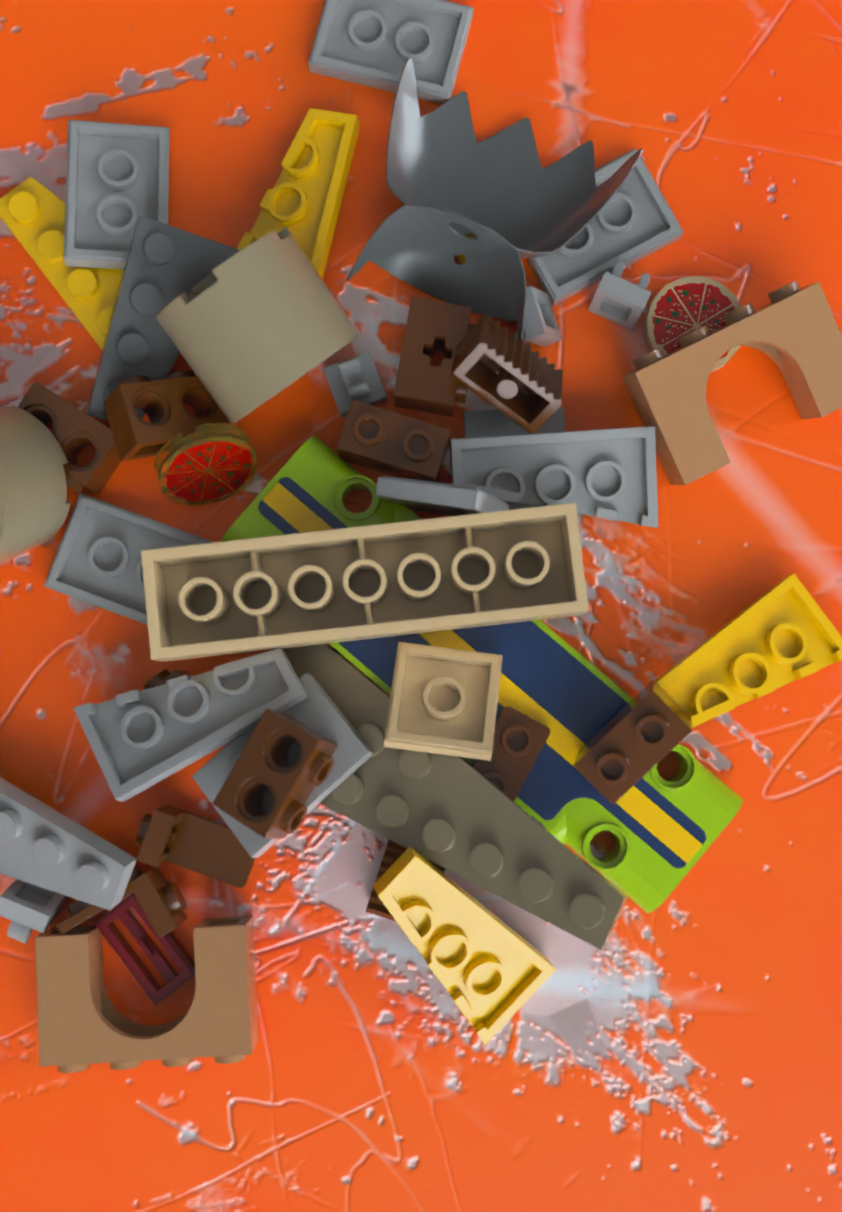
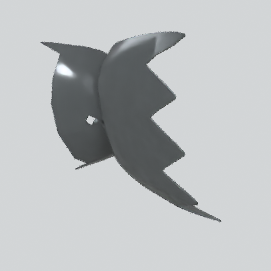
(480, 190)

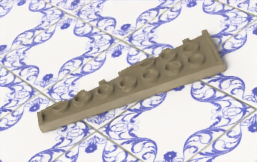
(457, 814)

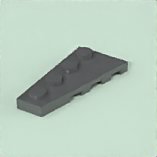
(157, 270)

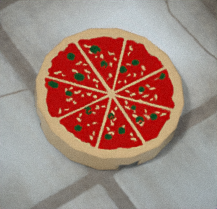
(685, 307)

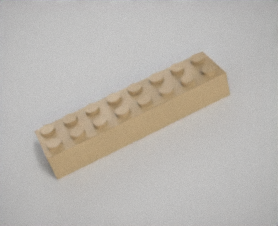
(364, 582)

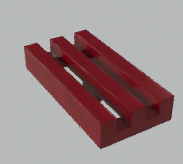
(133, 961)

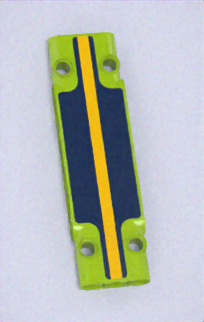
(655, 825)

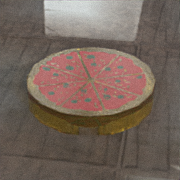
(206, 464)

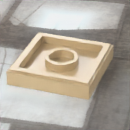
(443, 701)

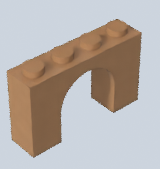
(671, 388)
(85, 1028)

